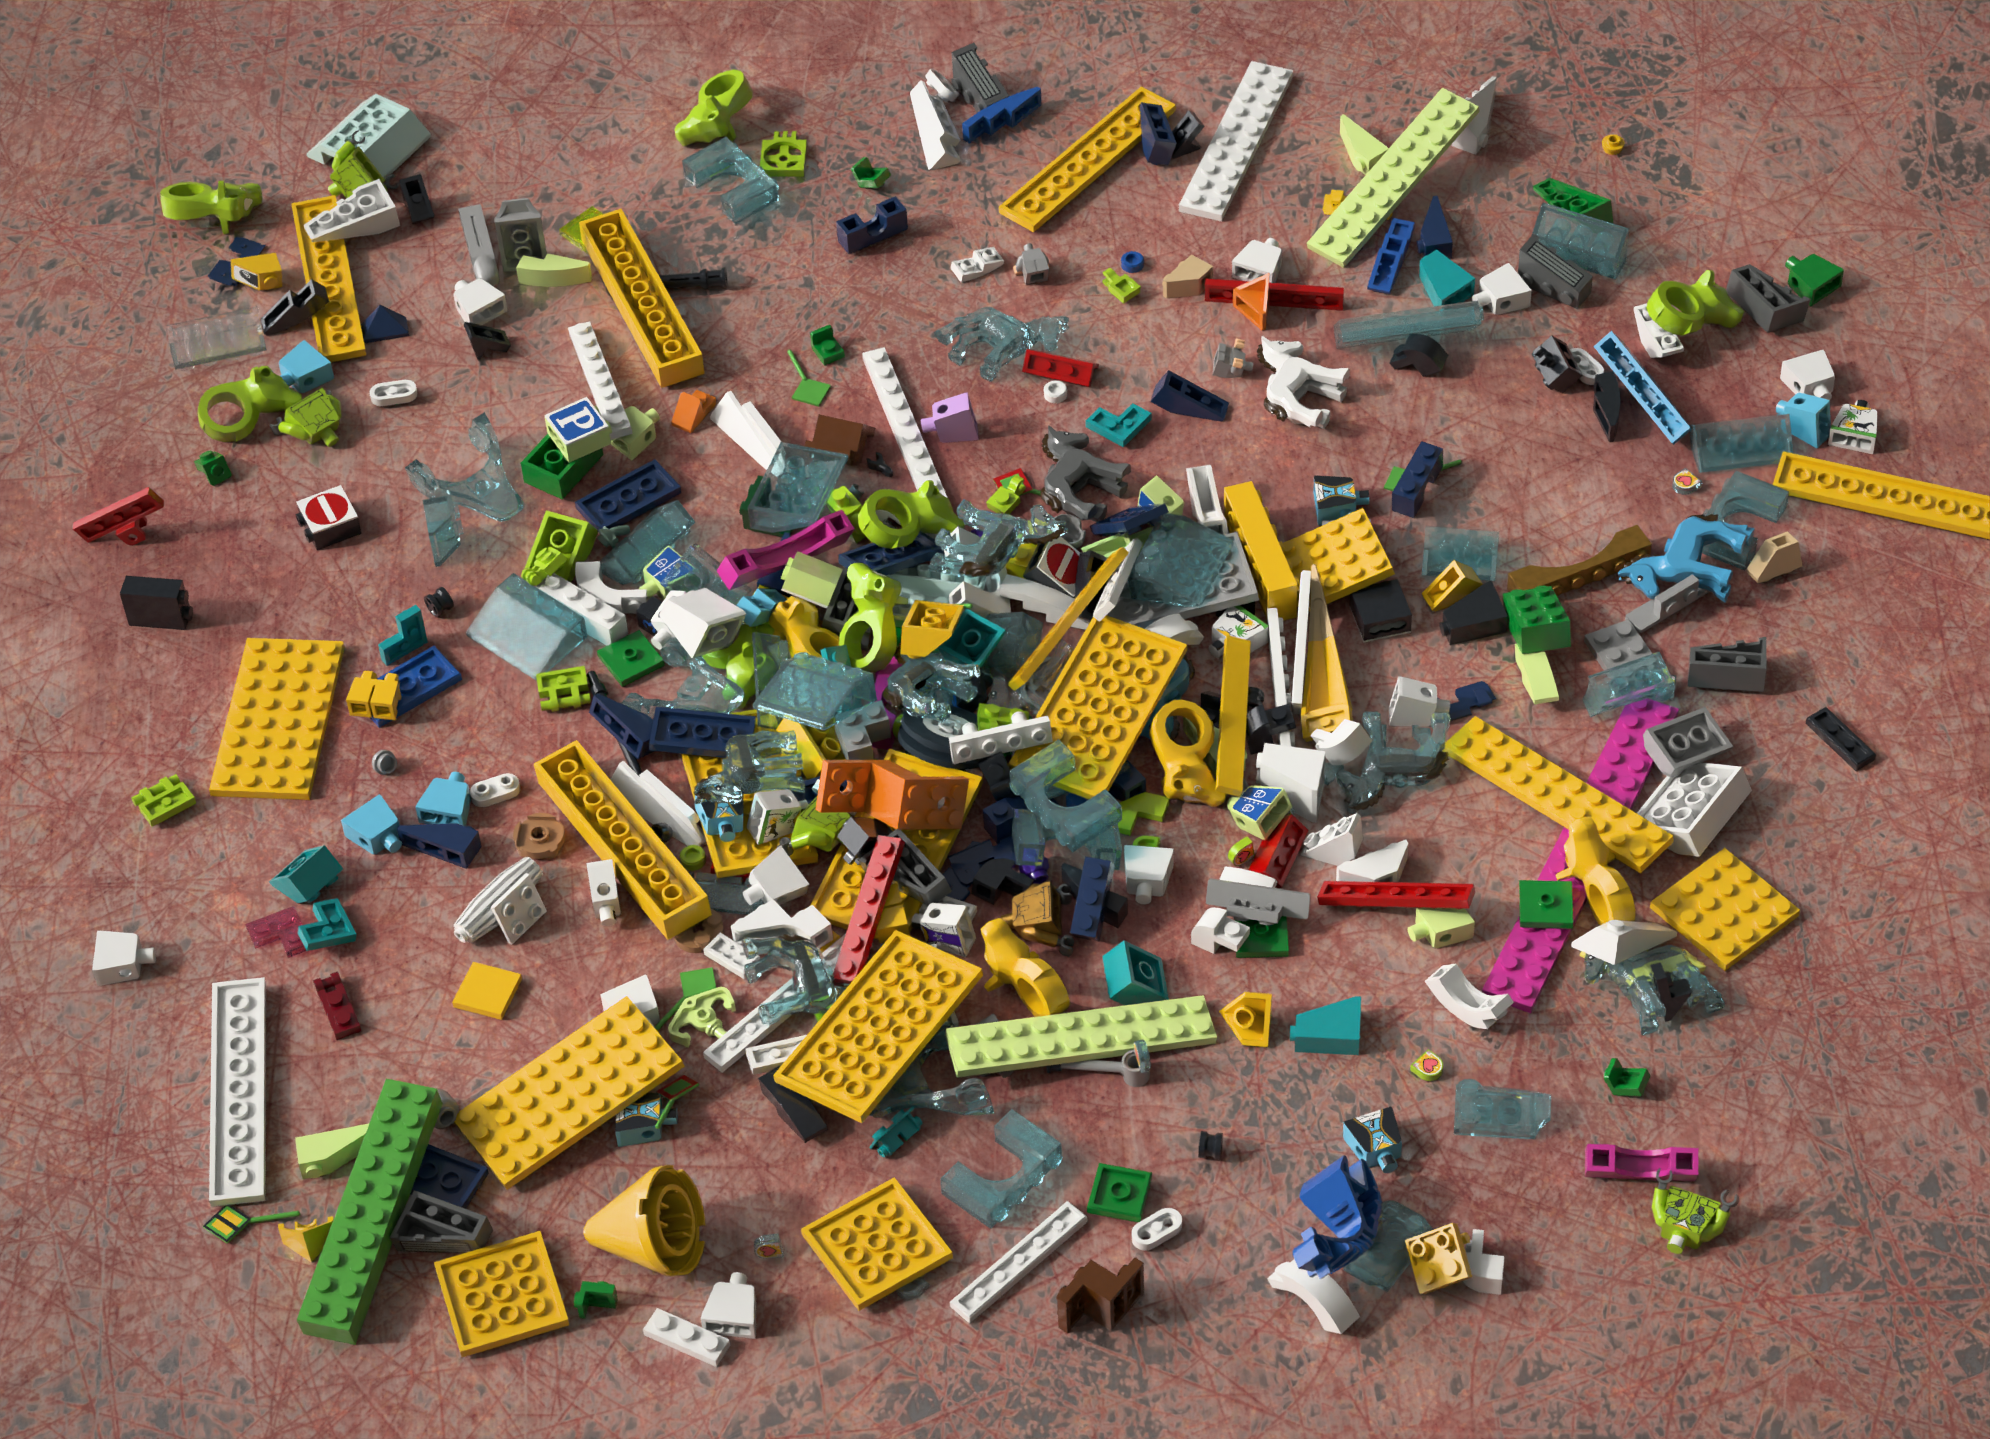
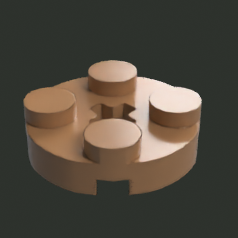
(540, 848)
(696, 942)

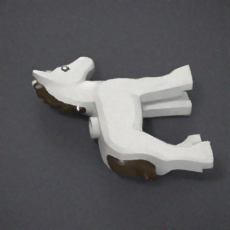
(1296, 377)

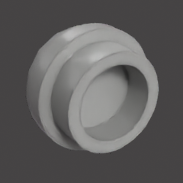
(384, 762)

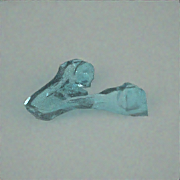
(484, 491)
(701, 691)
(912, 1089)

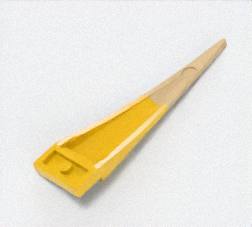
(1325, 688)

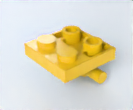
(1439, 1258)

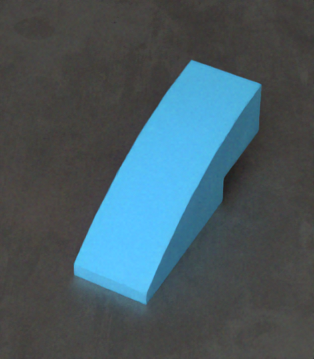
(760, 605)

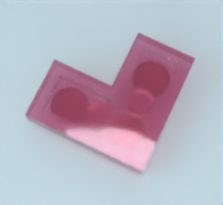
(278, 926)

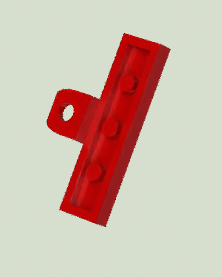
(123, 516)

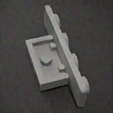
(1666, 604)
(1257, 902)

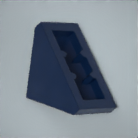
(384, 325)

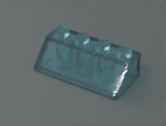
(1583, 239)
(1740, 442)
(645, 542)

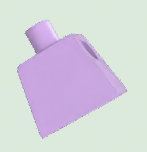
(952, 420)

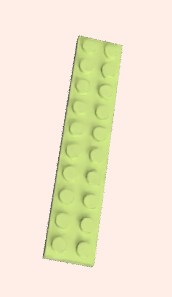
(1392, 177)
(1079, 1036)

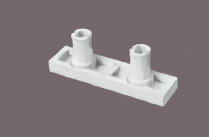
(1005, 738)

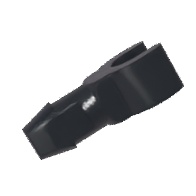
(879, 465)

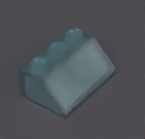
(1468, 546)
(699, 571)
(1015, 647)

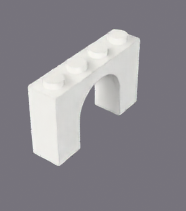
(983, 601)

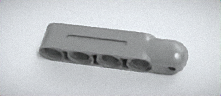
(479, 244)

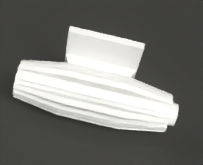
(506, 901)

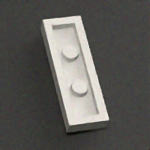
(686, 1337)

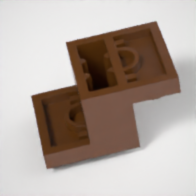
(841, 437)
(1100, 1294)

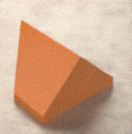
(1253, 300)

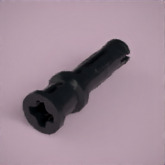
(704, 279)

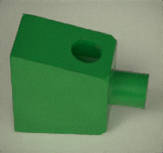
(1813, 277)

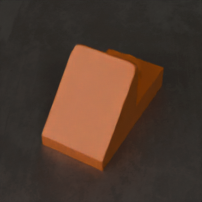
(692, 410)

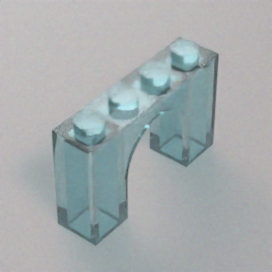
(727, 159)
(1746, 495)
(1071, 825)
(1030, 838)
(992, 1200)

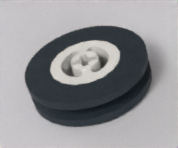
(930, 739)

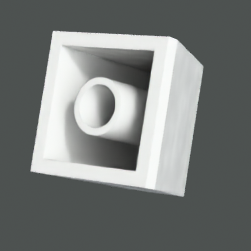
(702, 621)
(1298, 772)

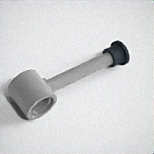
(1131, 1076)

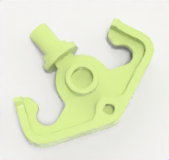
(698, 1012)

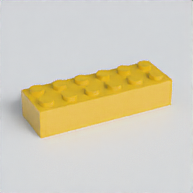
(1262, 550)

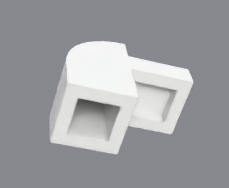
(1343, 743)
(1217, 929)
(1485, 1268)

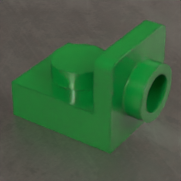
(825, 345)

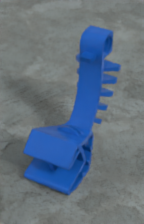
(1349, 1206)

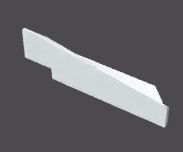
(935, 128)
(746, 428)
(658, 804)

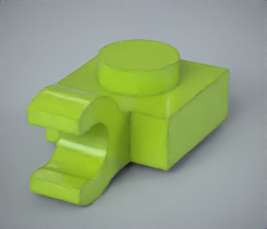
(1121, 287)
(1007, 499)

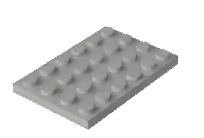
(1231, 588)

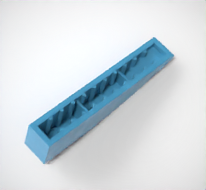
(1643, 387)

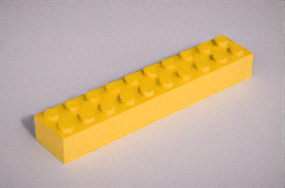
(642, 298)
(621, 834)

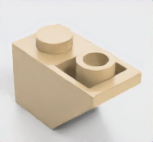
(1187, 278)
(1775, 557)

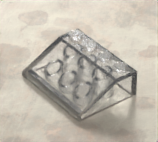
(216, 338)

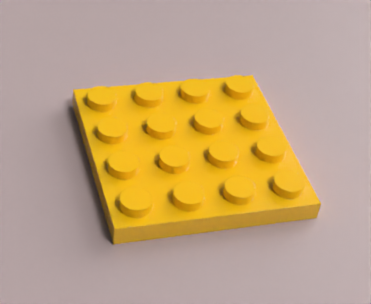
(1344, 554)
(1724, 909)
(876, 1243)
(501, 1294)

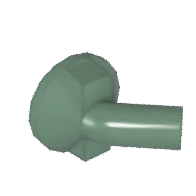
(608, 536)

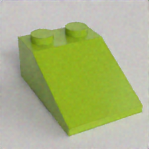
(567, 535)

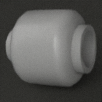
(448, 1110)

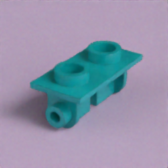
(888, 1140)

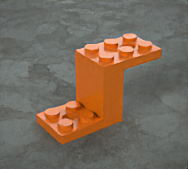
(892, 794)

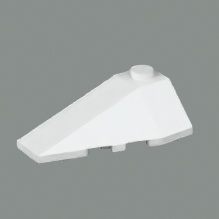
(1475, 134)
(361, 214)
(1622, 939)

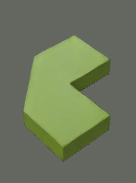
(1143, 805)

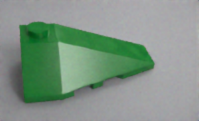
(1575, 199)

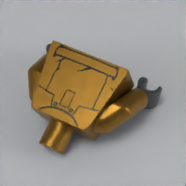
(1038, 915)

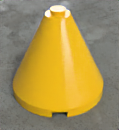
(653, 1223)

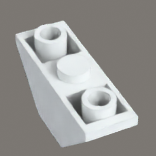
(1654, 338)
(1335, 842)
(1376, 866)

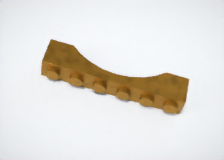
(1623, 547)

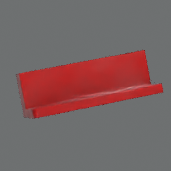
(1059, 367)
(1280, 850)

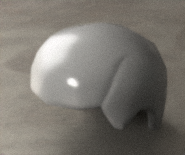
(1075, 533)

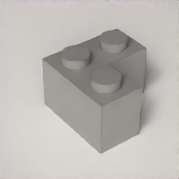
(861, 730)

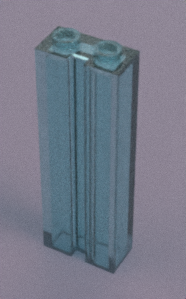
(1401, 324)

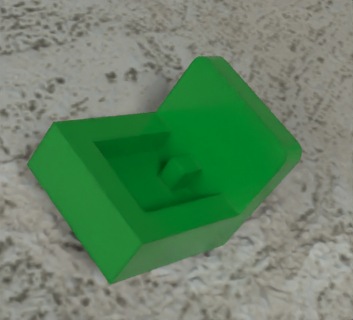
(869, 176)
(213, 466)
(1625, 1080)
(595, 1294)

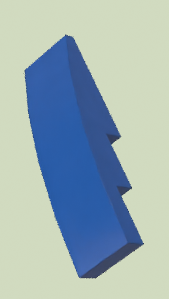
(1004, 112)
(1391, 256)

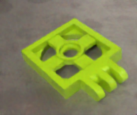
(784, 144)

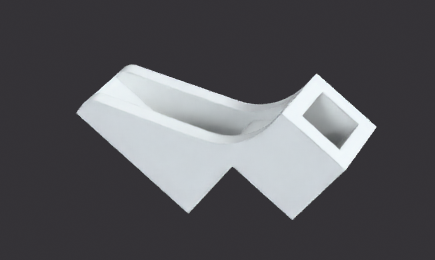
(1205, 499)
(772, 921)

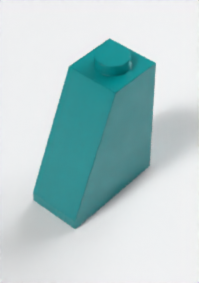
(1445, 280)
(1329, 1028)

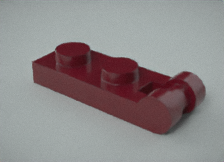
(337, 1006)

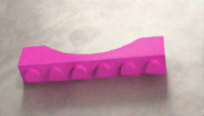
(753, 564)

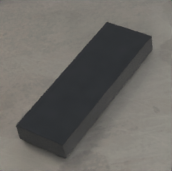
(1840, 739)

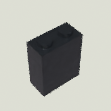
(156, 602)

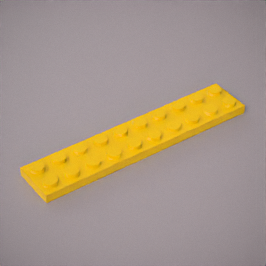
(1081, 162)
(326, 262)
(1884, 494)
(1556, 792)

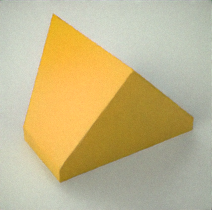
(1250, 1018)
(306, 1239)

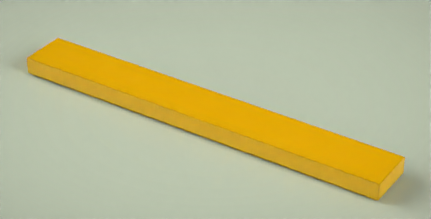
(1067, 618)
(1233, 716)

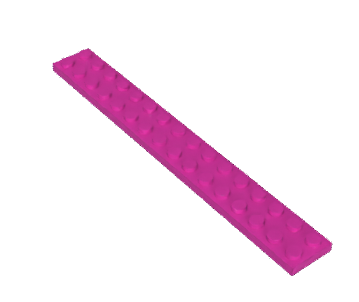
(1618, 773)

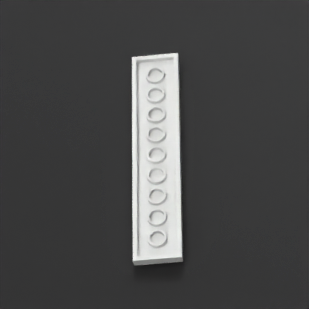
(1236, 141)
(238, 1092)

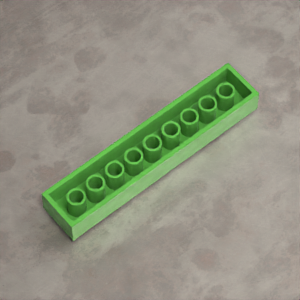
(369, 1212)

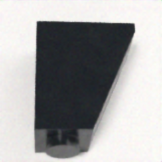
(1475, 616)

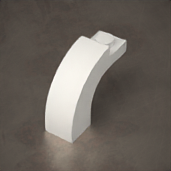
(590, 579)
(1177, 628)
(1465, 1000)
(1322, 1295)

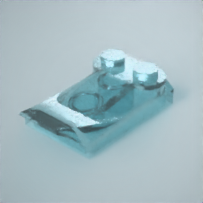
(1628, 684)
(1499, 1111)
(1389, 1254)

